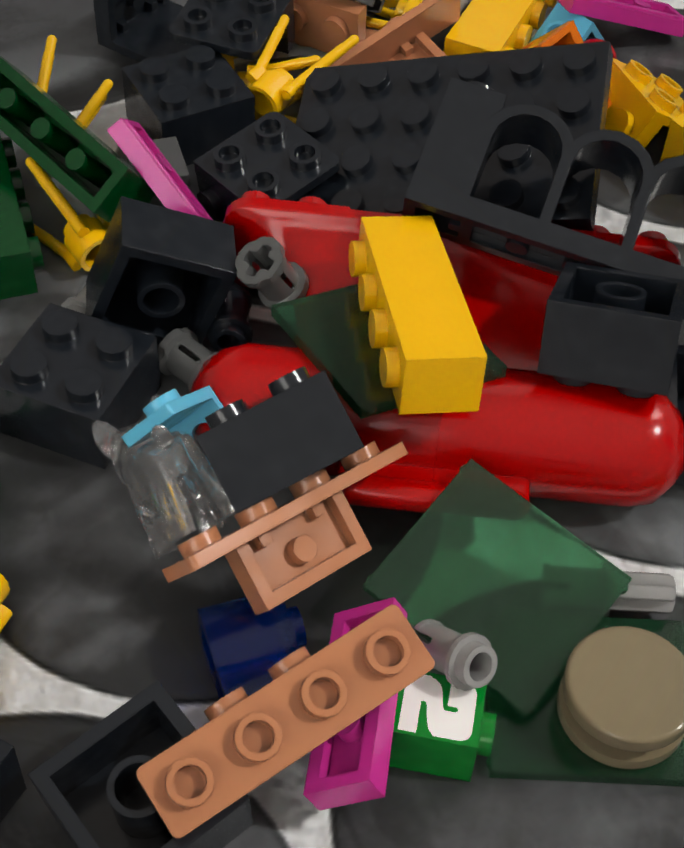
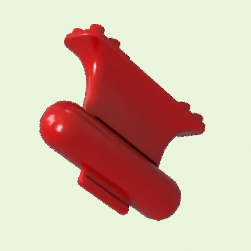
(528, 429)

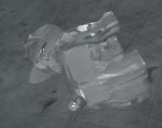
(166, 483)

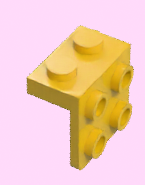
(641, 101)

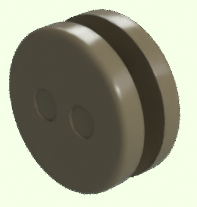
(623, 697)

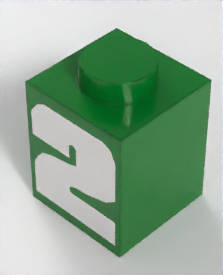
(441, 728)

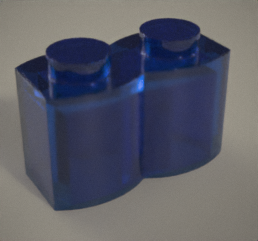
(246, 645)

